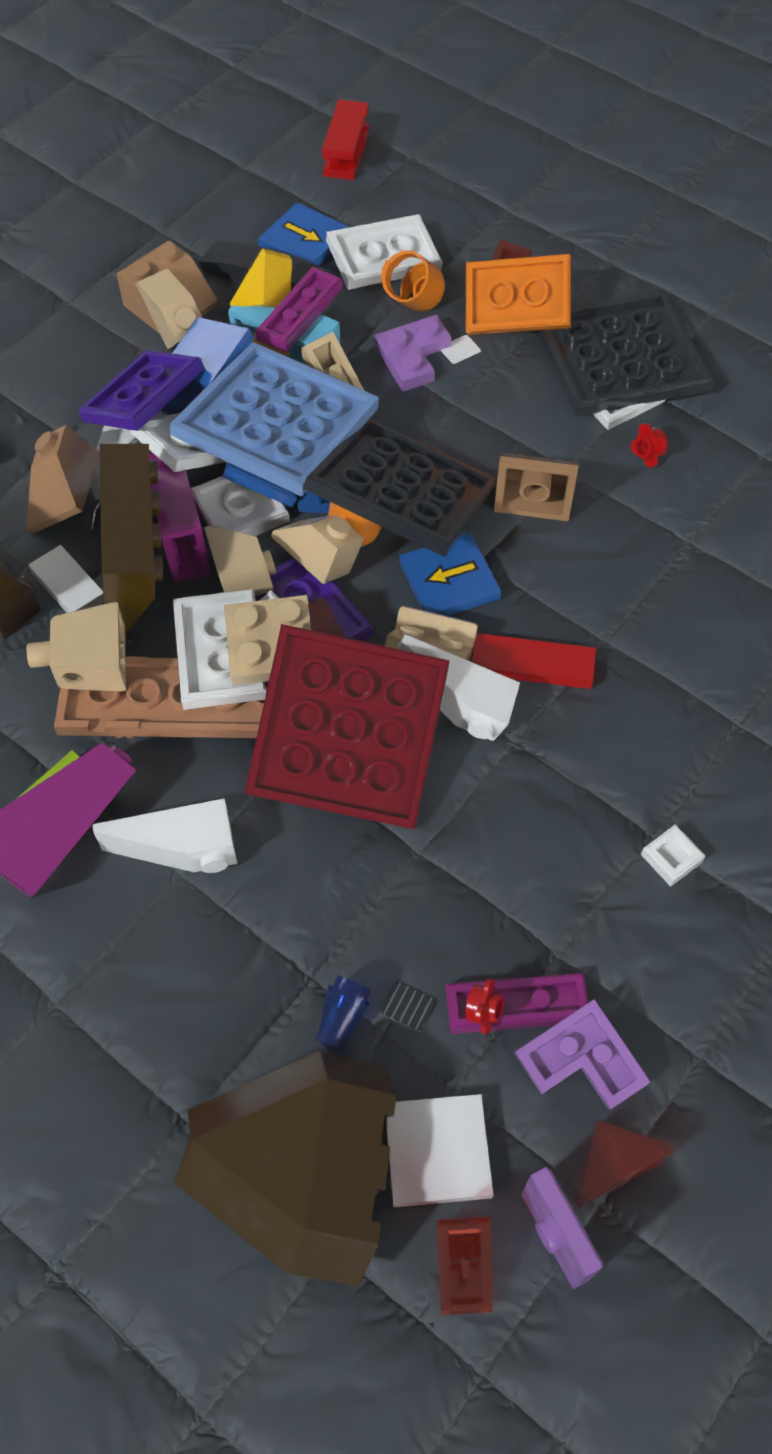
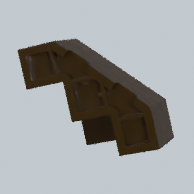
(297, 1163)

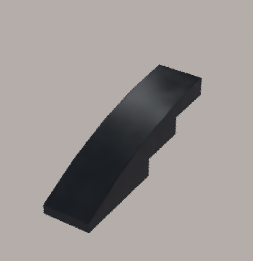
(239, 258)

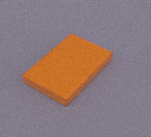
(518, 294)

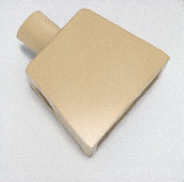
(85, 649)

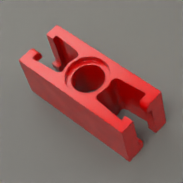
(345, 139)

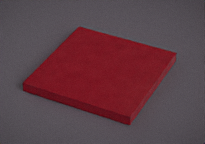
(347, 727)

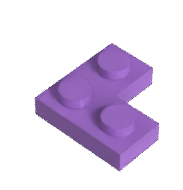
(406, 350)
(587, 1043)

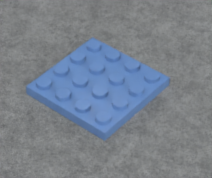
(273, 416)

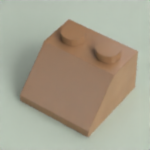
(159, 259)
(535, 486)

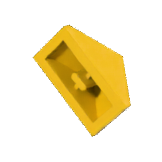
(266, 281)

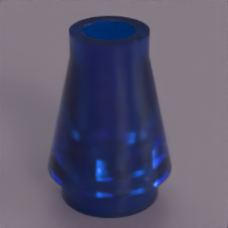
(342, 1011)

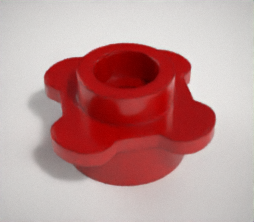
(649, 444)
(484, 1005)

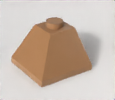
(59, 477)

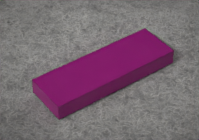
(299, 309)
(527, 1002)

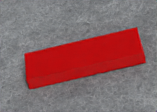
(536, 660)

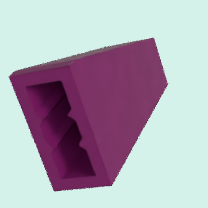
(180, 525)
(56, 813)

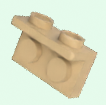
(438, 630)

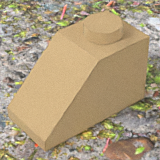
(169, 306)
(322, 545)
(240, 561)

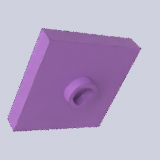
(561, 1228)

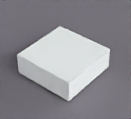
(673, 855)

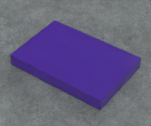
(141, 390)
(295, 580)

